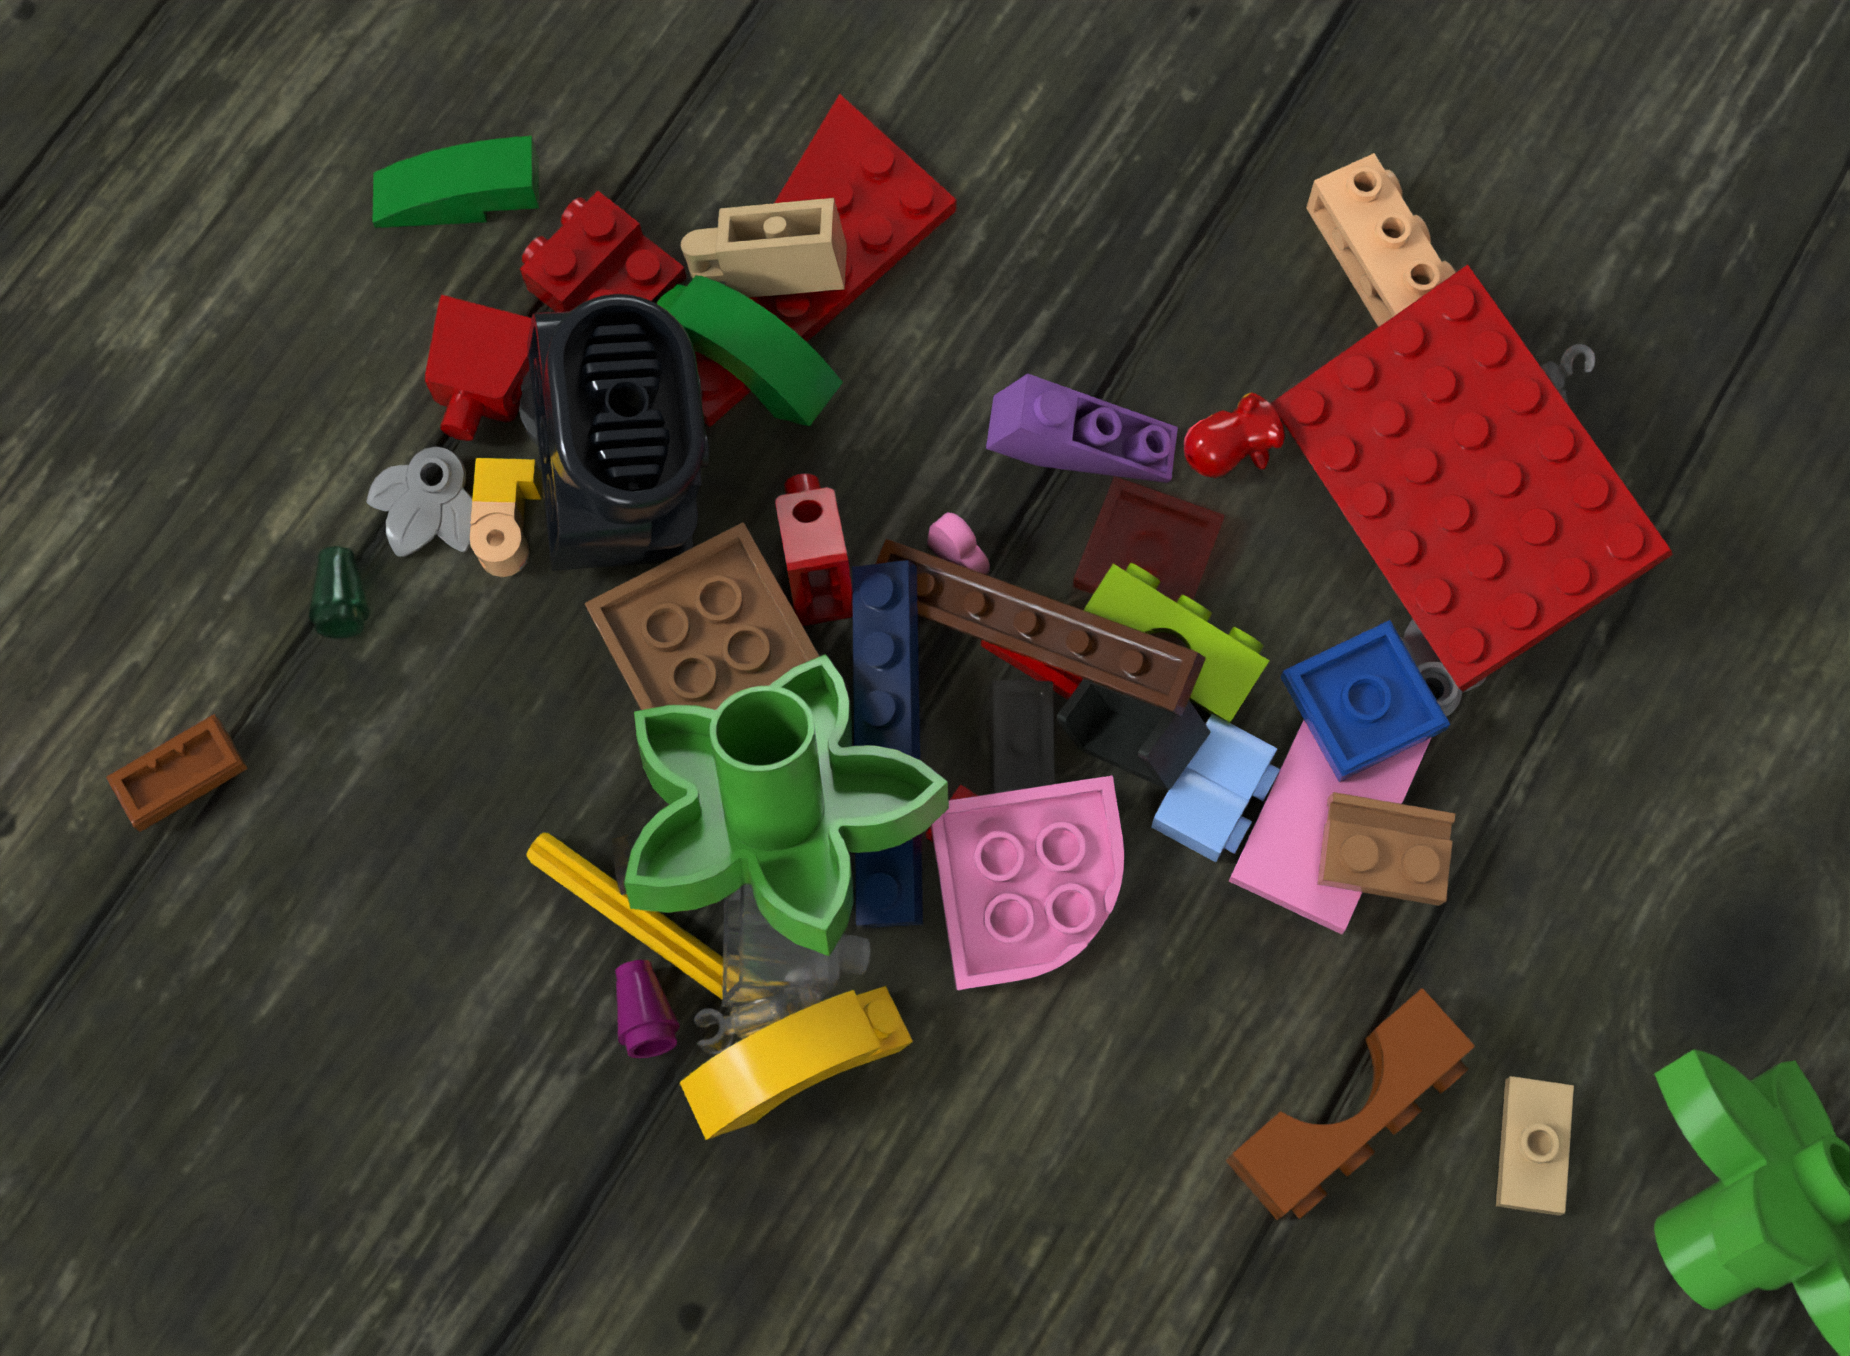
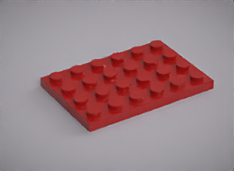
(1469, 479)

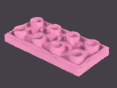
(1287, 838)

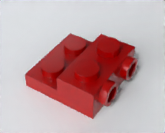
(597, 255)

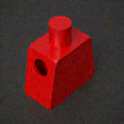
(476, 364)
(814, 551)

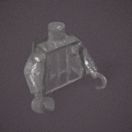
(769, 974)

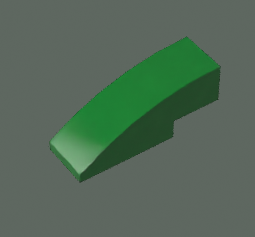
(458, 184)

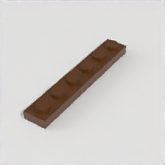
(1051, 631)

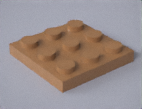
(702, 625)

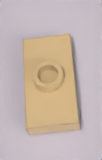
(1535, 1146)

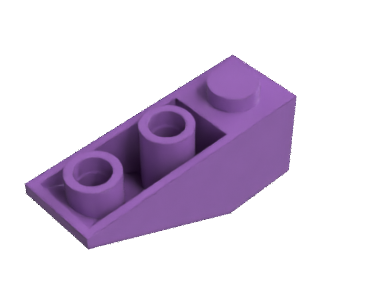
(1078, 432)

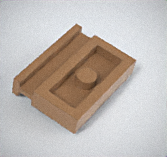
(1386, 849)

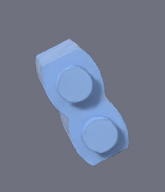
(1214, 790)

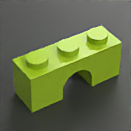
(1231, 658)

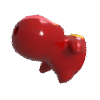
(1226, 438)

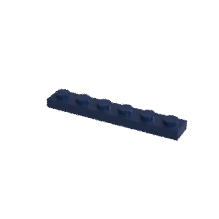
(887, 717)

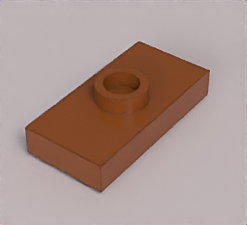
(176, 773)

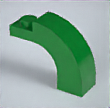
(754, 348)

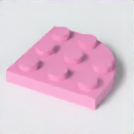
(1027, 877)

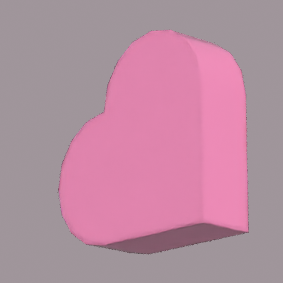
(956, 543)

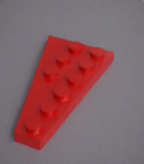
(884, 213)

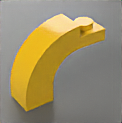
(792, 1056)

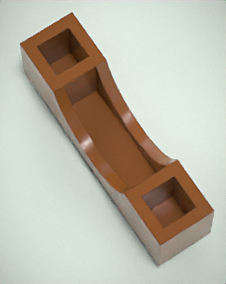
(1408, 1055)

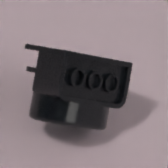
(609, 481)

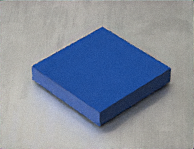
(1364, 700)

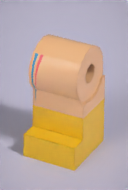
(499, 512)

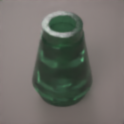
(338, 597)

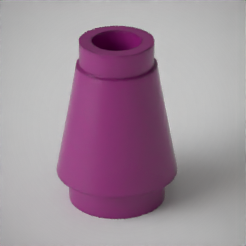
(643, 1011)

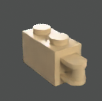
(772, 248)

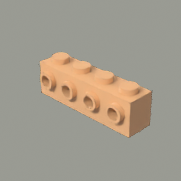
(1376, 237)

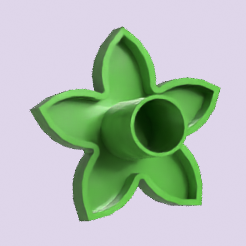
(772, 802)
(1778, 1197)

